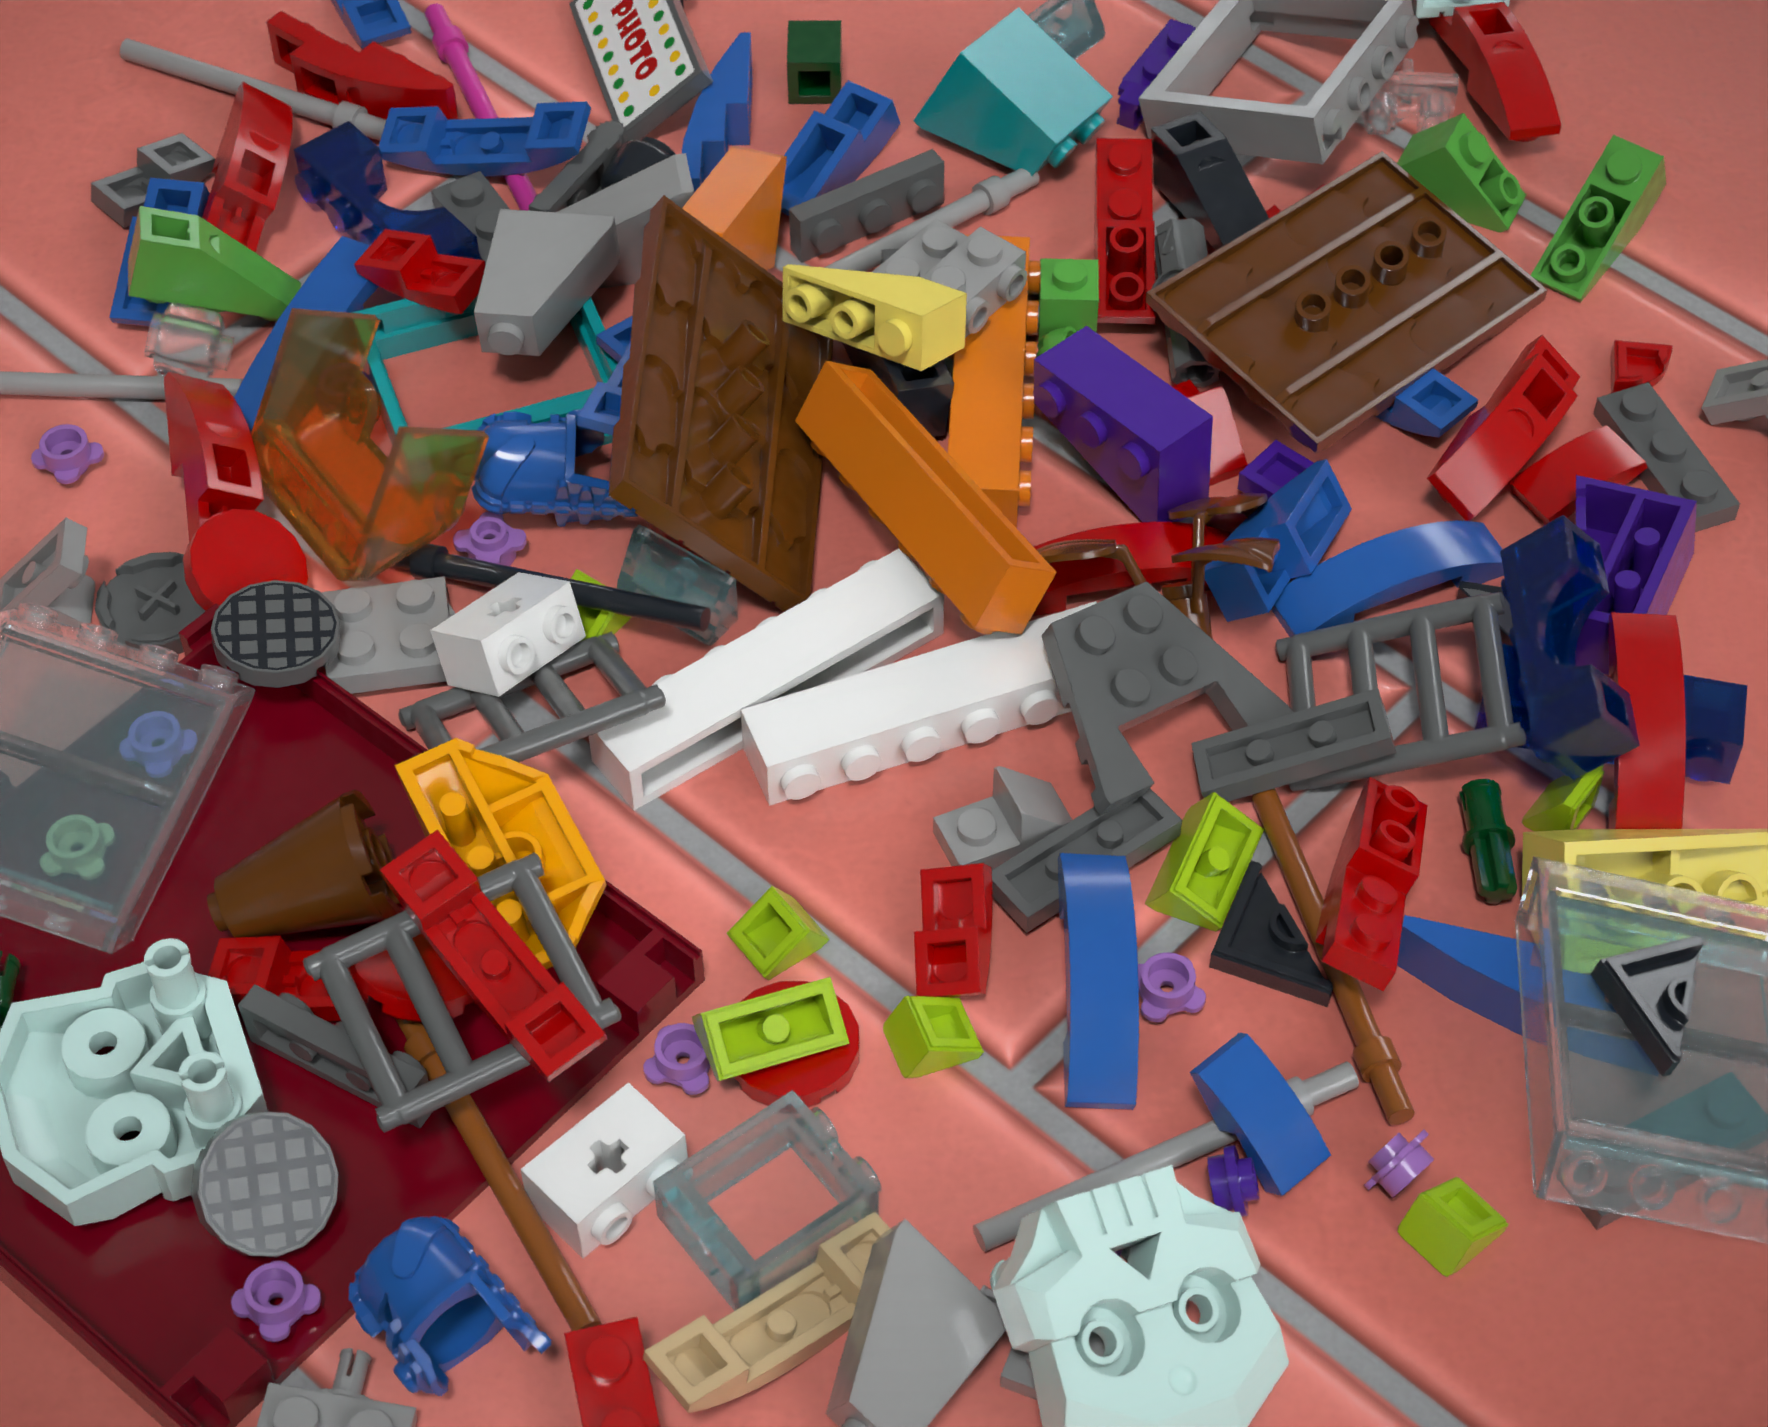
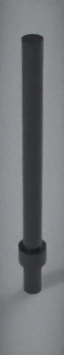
(435, 562)

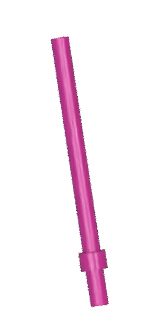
(453, 49)

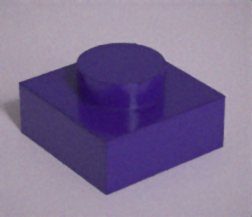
(1272, 470)

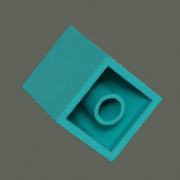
(1016, 98)

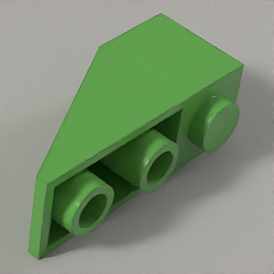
(1602, 218)
(201, 266)

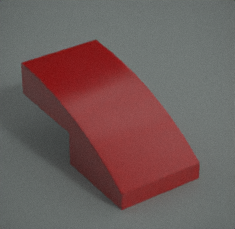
(414, 270)
(1550, 483)
(956, 932)
(273, 967)

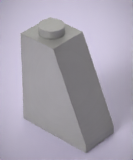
(631, 206)
(541, 276)
(910, 1335)

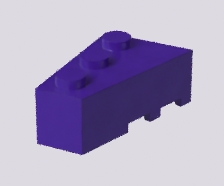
(1126, 424)
(1644, 551)

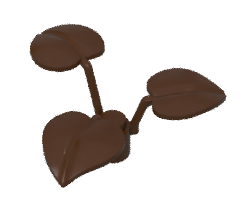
(1187, 595)

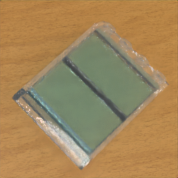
(100, 771)
(1598, 1109)

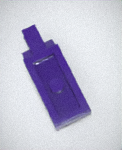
(1147, 68)

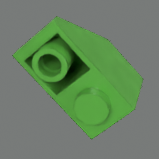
(1464, 173)

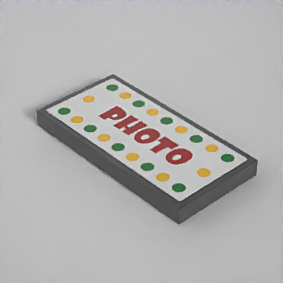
(641, 59)

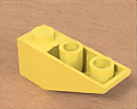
(877, 312)

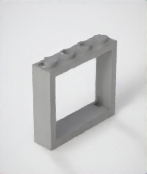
(1274, 130)

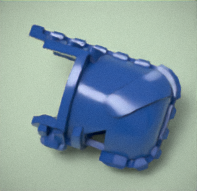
(534, 470)
(435, 1302)

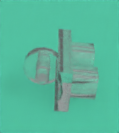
(1411, 99)

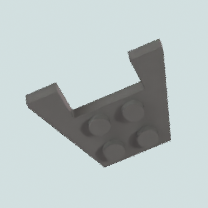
(1132, 663)

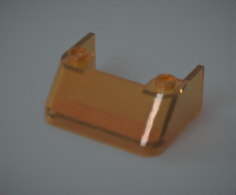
(328, 473)

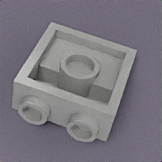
(975, 264)

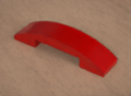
(1150, 546)
(1649, 666)
(490, 958)

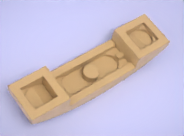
(771, 1333)

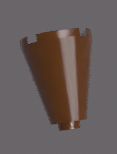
(309, 877)

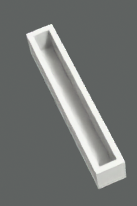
(830, 636)
(902, 712)

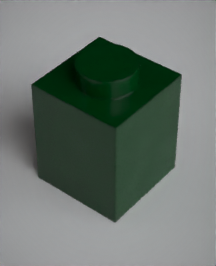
(814, 61)

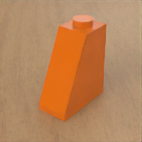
(743, 202)

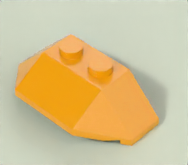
(498, 814)

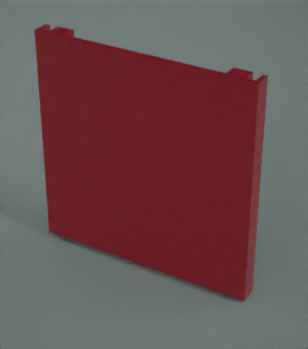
(153, 1286)

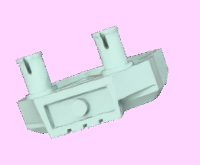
(172, 1076)
(1155, 1359)

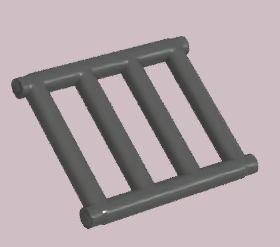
(1421, 626)
(574, 719)
(462, 1073)

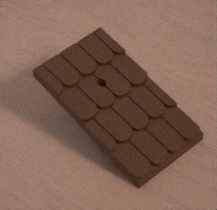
(1346, 300)
(713, 410)

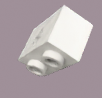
(508, 633)
(603, 1170)

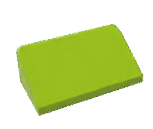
(1205, 863)
(771, 1029)

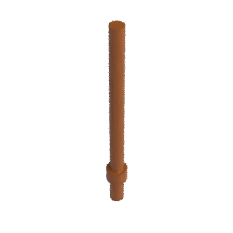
(1374, 1053)
(507, 1189)

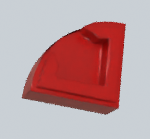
(1638, 363)

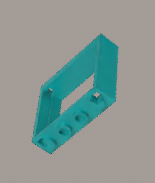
(415, 327)

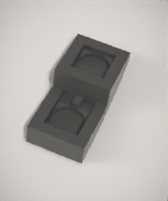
(166, 159)

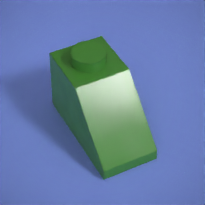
(1068, 294)

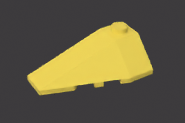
(1699, 860)

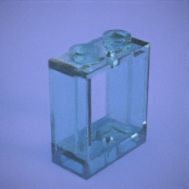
(688, 1187)

